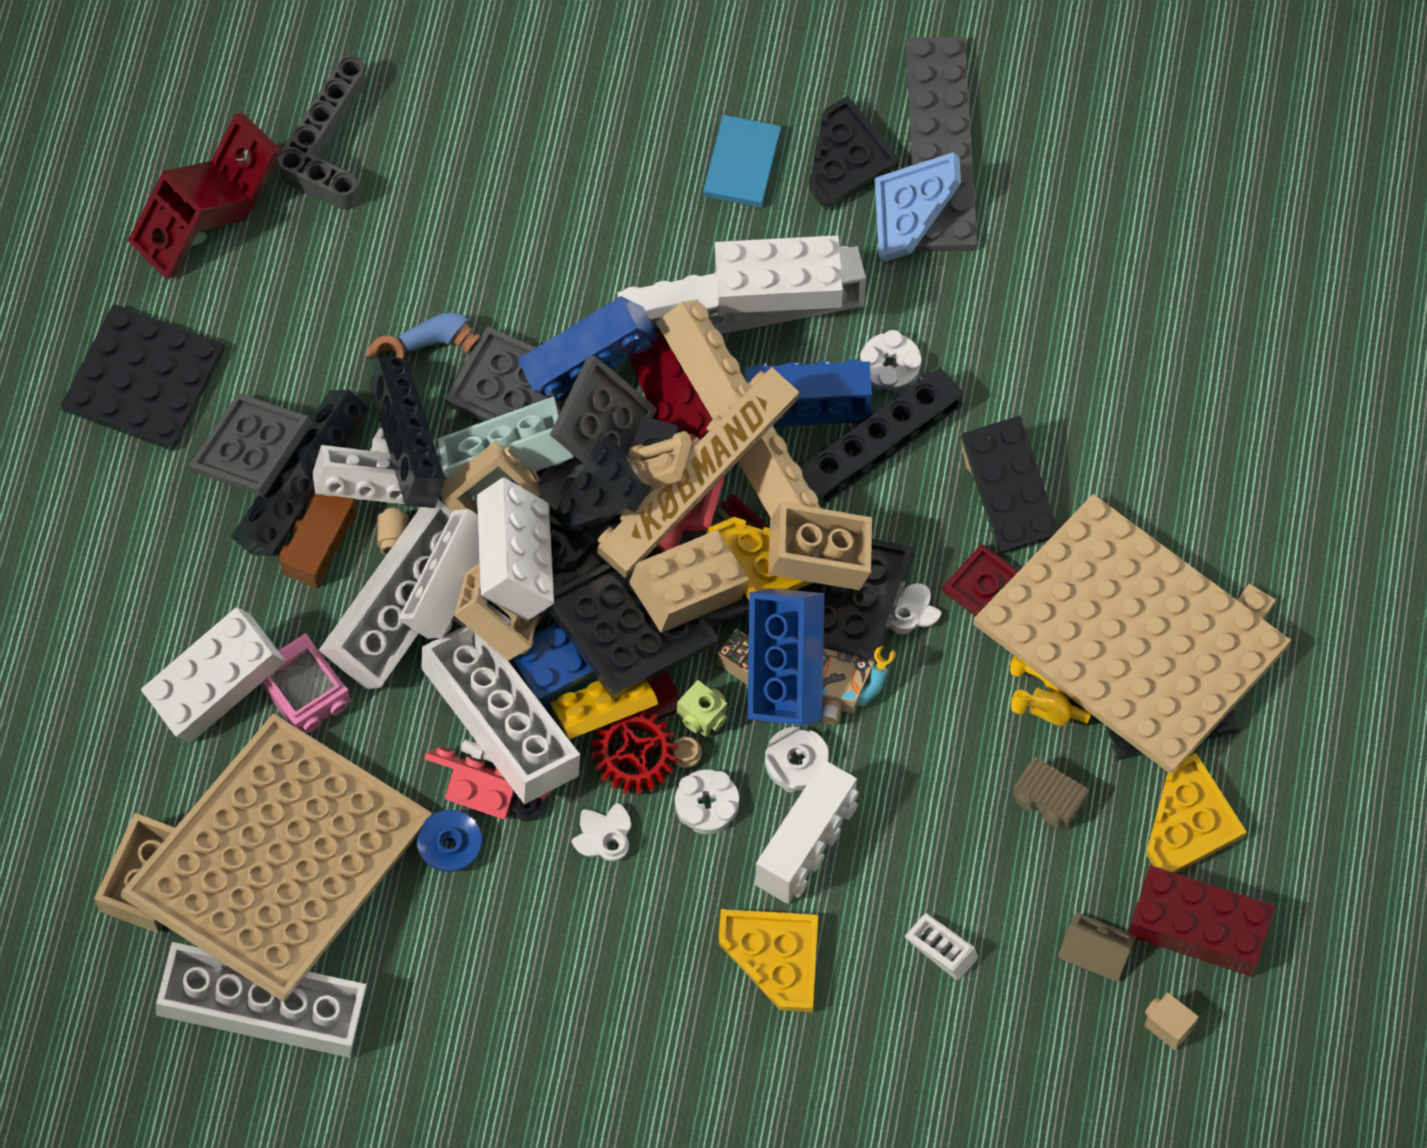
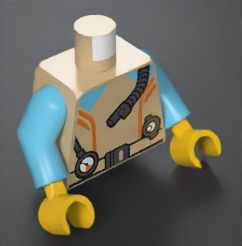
(850, 682)

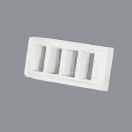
(957, 960)

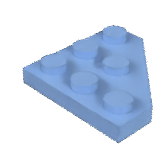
(912, 201)

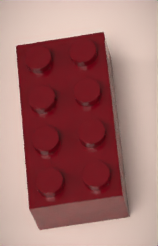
(670, 389)
(1201, 920)

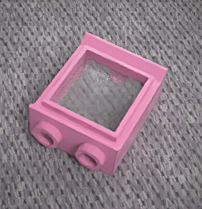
(306, 686)

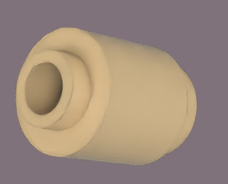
(390, 527)

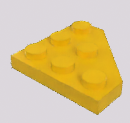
(751, 551)
(1191, 819)
(774, 953)

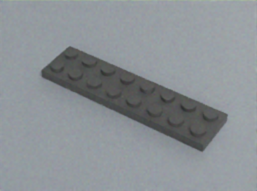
(942, 126)

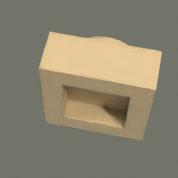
(1257, 601)

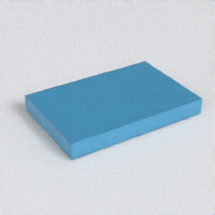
(742, 161)

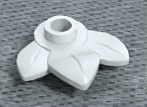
(915, 608)
(602, 830)

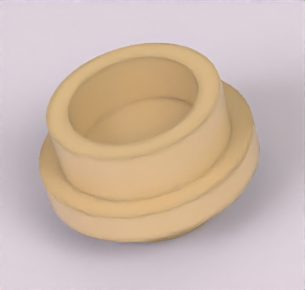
(688, 752)

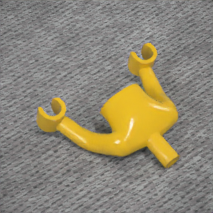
(1049, 705)

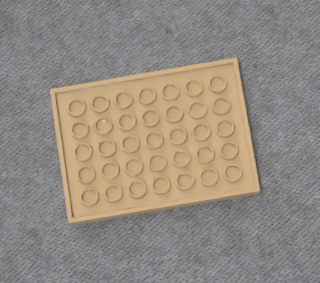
(1132, 633)
(276, 857)

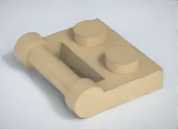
(667, 466)

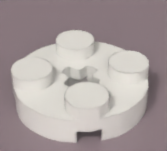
(895, 346)
(778, 757)
(717, 786)

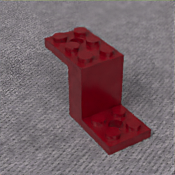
(204, 195)

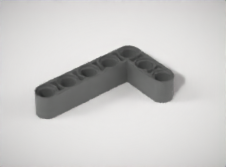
(321, 133)

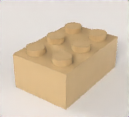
(820, 546)
(689, 581)
(136, 847)

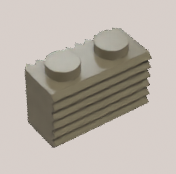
(1050, 793)

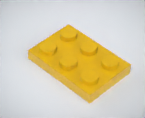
(594, 707)

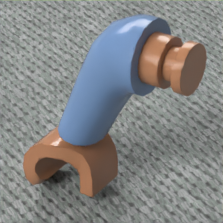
(442, 328)

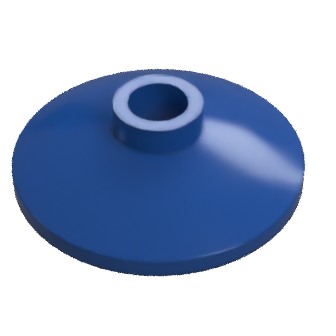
(444, 827)

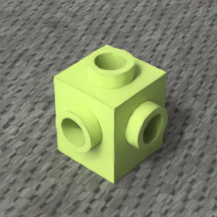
(702, 709)

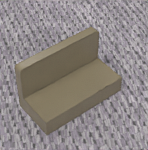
(1096, 946)

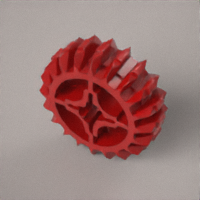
(621, 758)

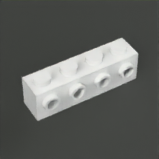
(357, 475)
(439, 585)

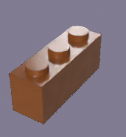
(317, 537)

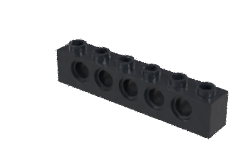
(934, 386)
(406, 432)
(276, 511)

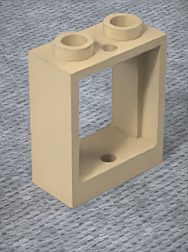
(494, 455)
(473, 612)

